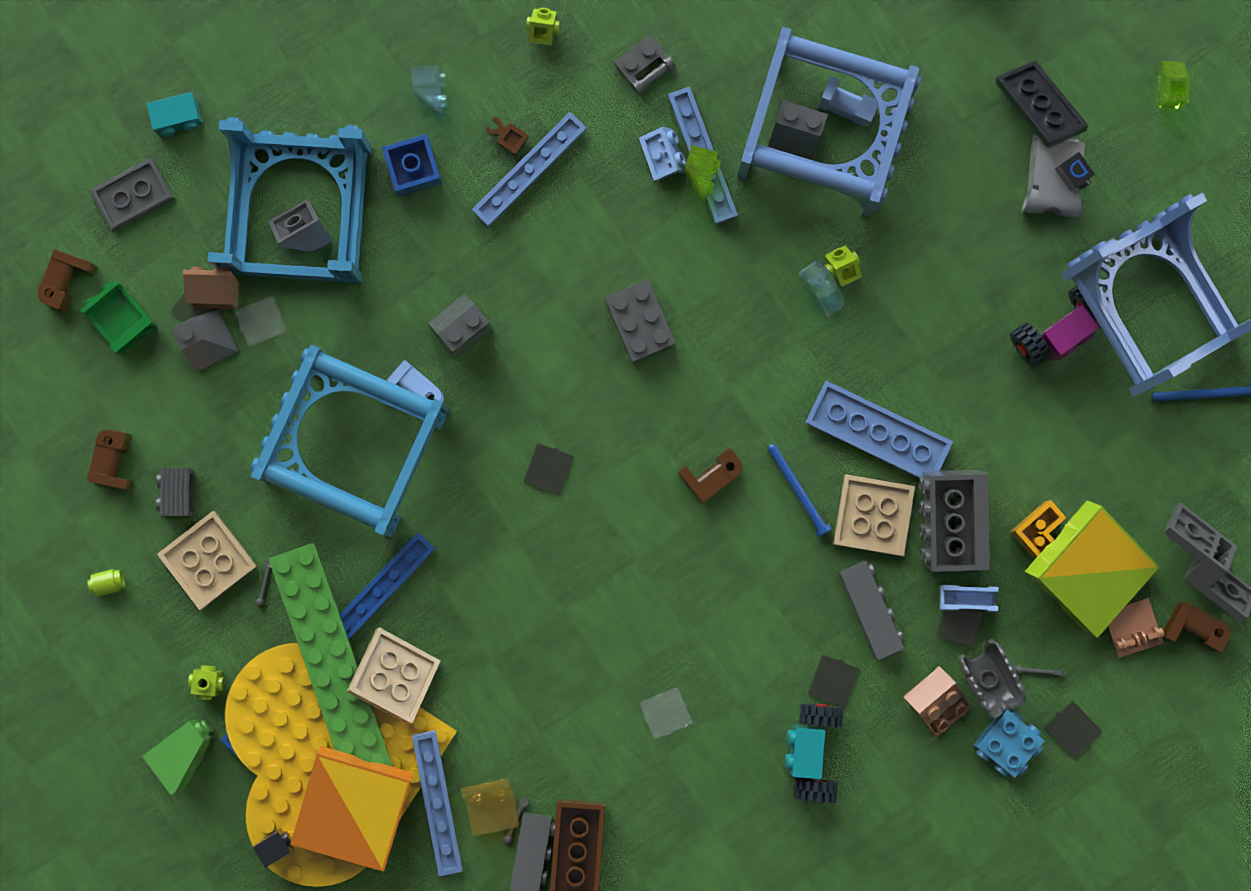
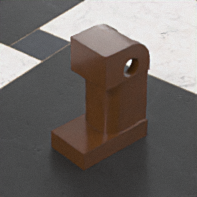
(59, 278)
(107, 459)
(714, 478)
(1198, 624)

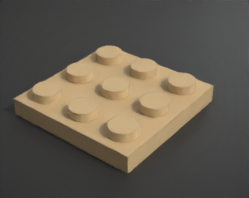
(874, 515)
(207, 560)
(393, 676)

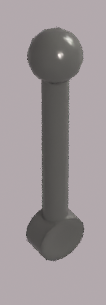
(260, 601)
(1019, 670)
(523, 803)

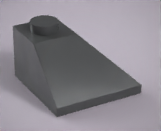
(300, 228)
(205, 340)

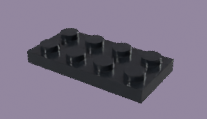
(1041, 104)

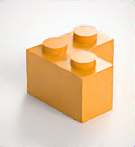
(1035, 528)

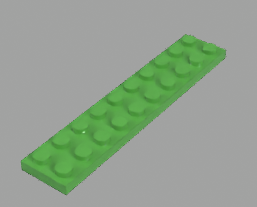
(327, 653)

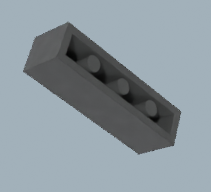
(871, 610)
(532, 852)

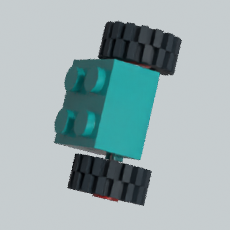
(807, 752)

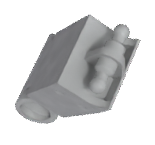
(1045, 185)

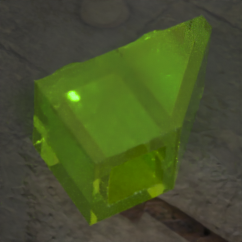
(1173, 84)
(700, 169)

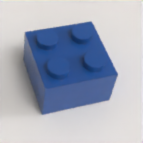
(412, 165)

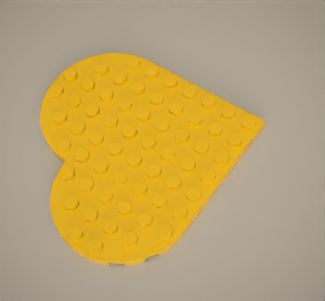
(276, 735)

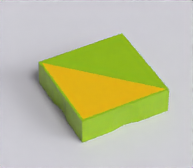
(1092, 568)

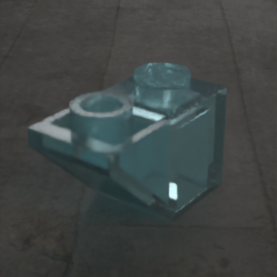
(427, 87)
(822, 288)

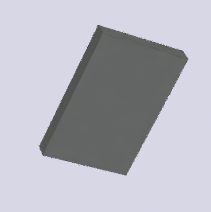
(132, 194)

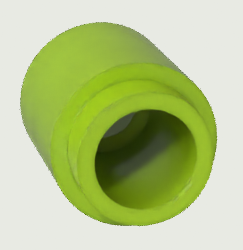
(106, 582)

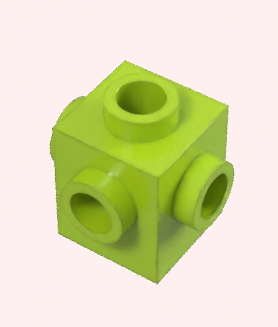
(542, 26)
(843, 265)
(214, 679)

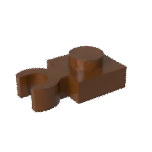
(509, 138)

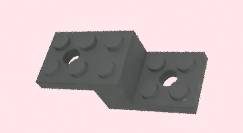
(1210, 562)

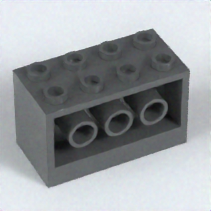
(969, 525)

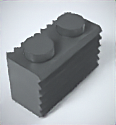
(175, 492)

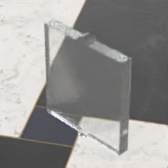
(261, 321)
(666, 712)

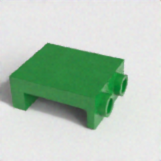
(118, 317)

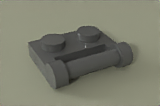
(640, 59)

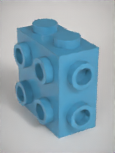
(1009, 743)

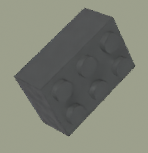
(640, 321)

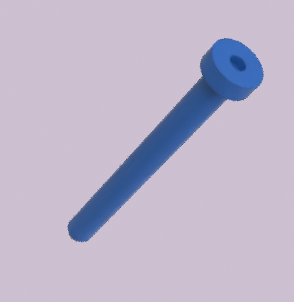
(1202, 394)
(799, 491)

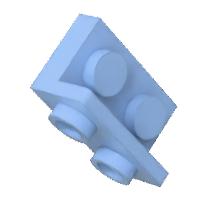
(663, 153)

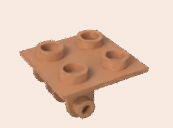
(1135, 629)

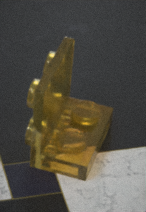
(491, 806)

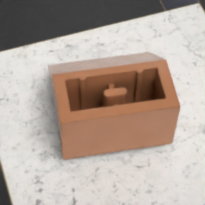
(211, 288)
(937, 701)

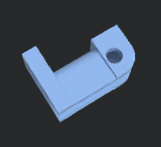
(847, 104)
(412, 380)
(968, 598)

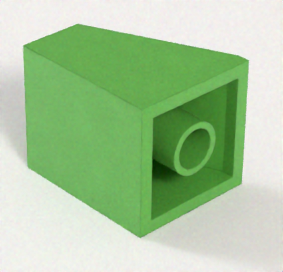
(180, 754)

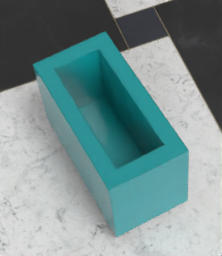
(175, 114)

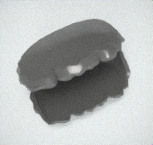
(993, 680)

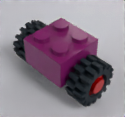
(1058, 339)

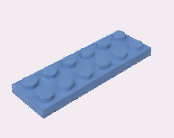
(877, 431)

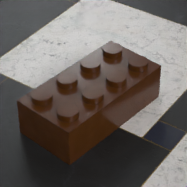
(577, 845)

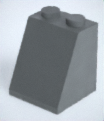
(797, 130)
(461, 326)

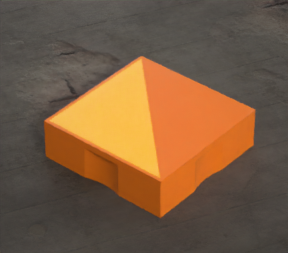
(351, 808)

